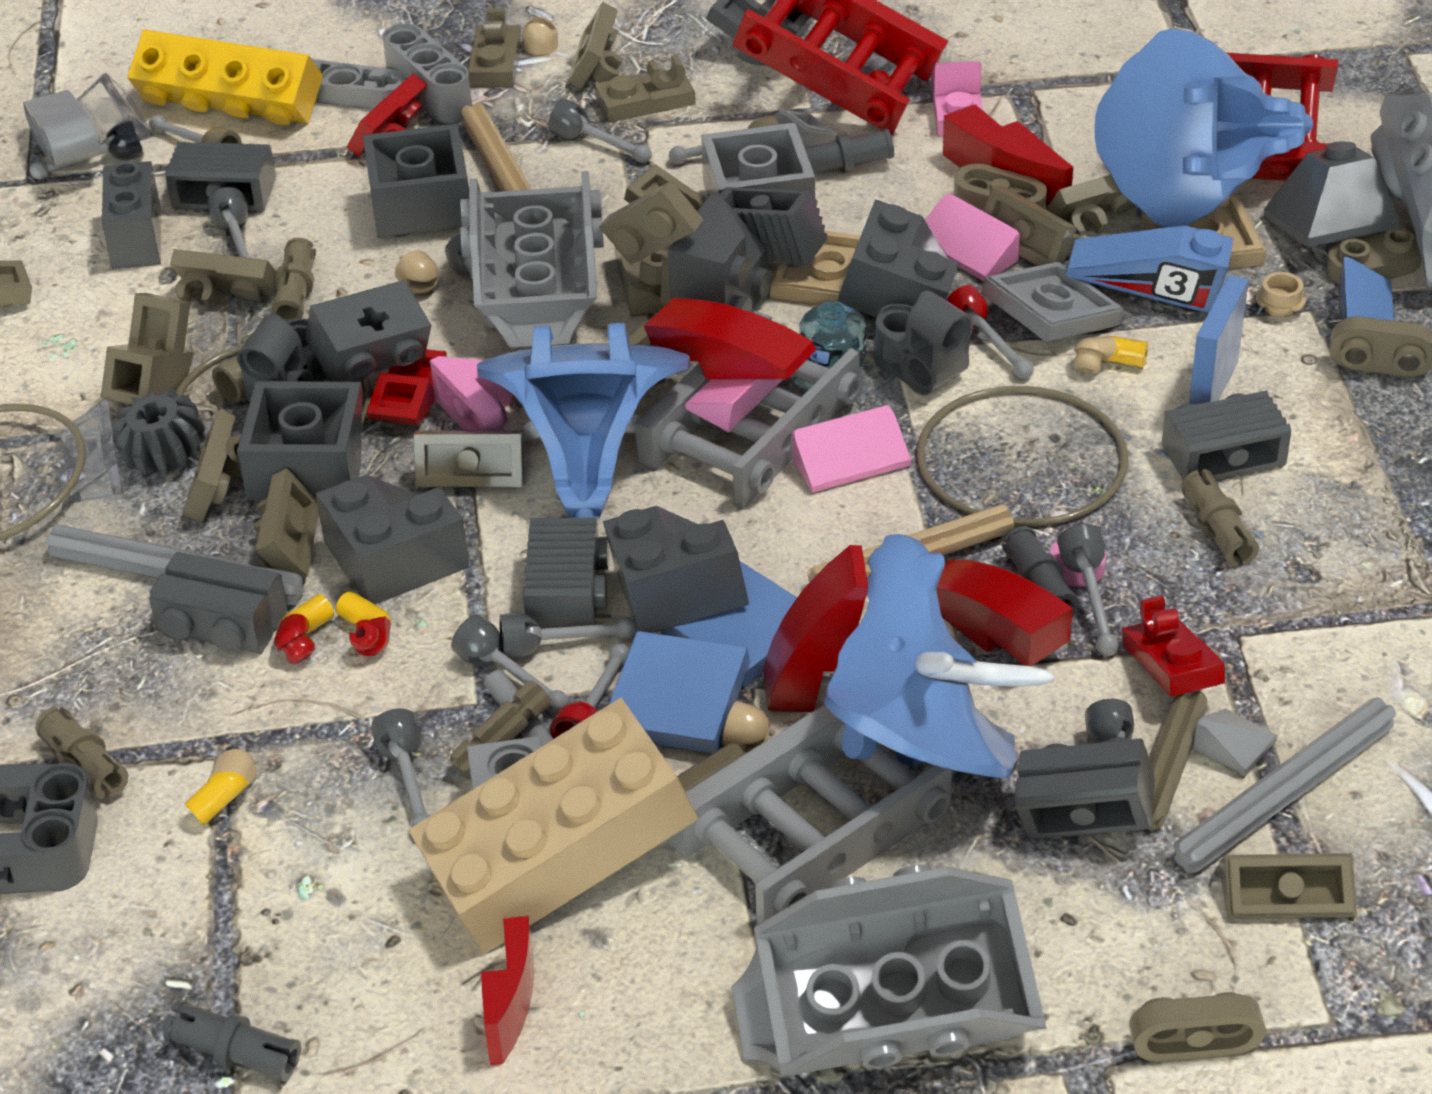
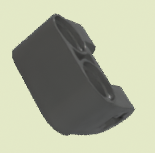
(56, 827)

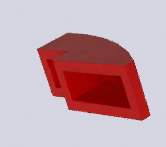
(976, 138)
(729, 340)
(1003, 610)
(815, 632)

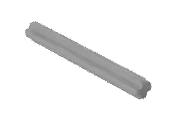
(138, 556)
(1283, 785)

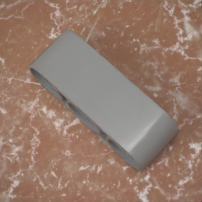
(447, 80)
(61, 128)

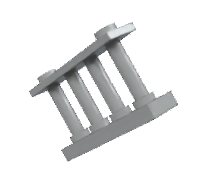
(670, 427)
(799, 758)

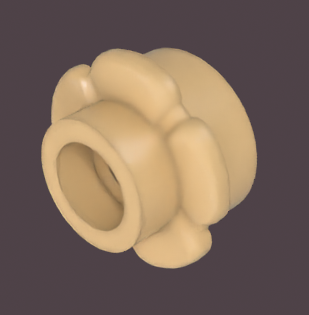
(1281, 294)

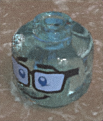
(834, 331)

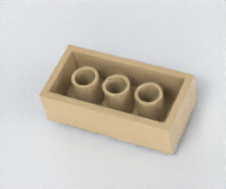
(554, 823)

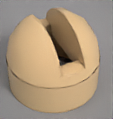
(540, 36)
(418, 272)
(746, 726)

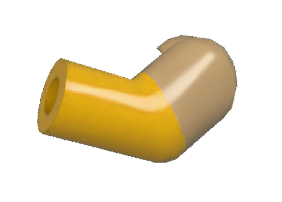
(1110, 349)
(229, 776)

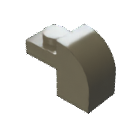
(154, 352)

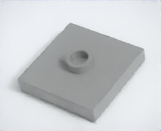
(1052, 303)

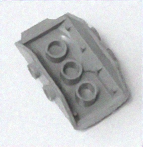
(1405, 161)
(533, 257)
(888, 972)

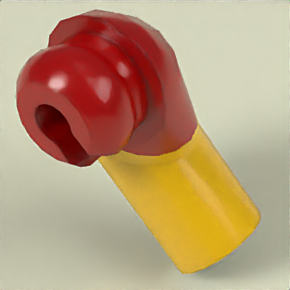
(371, 623)
(297, 624)

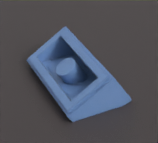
(1364, 292)

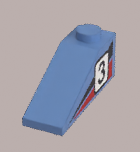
(1161, 264)

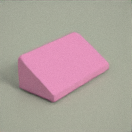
(973, 237)
(729, 400)
(849, 448)

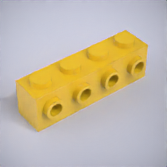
(225, 77)

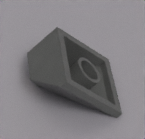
(1333, 197)

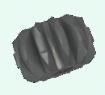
(158, 432)

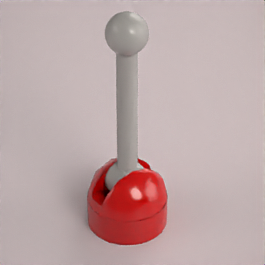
(974, 304)
(579, 711)

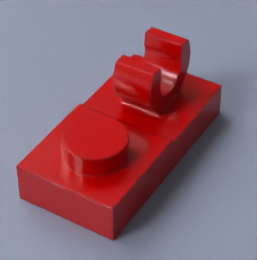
(398, 107)
(1171, 650)

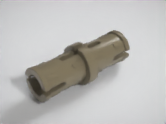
(294, 279)
(1219, 518)
(83, 749)

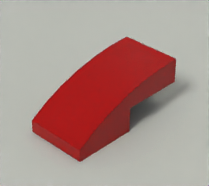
(404, 392)
(508, 991)

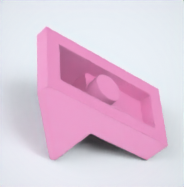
(954, 88)
(468, 398)

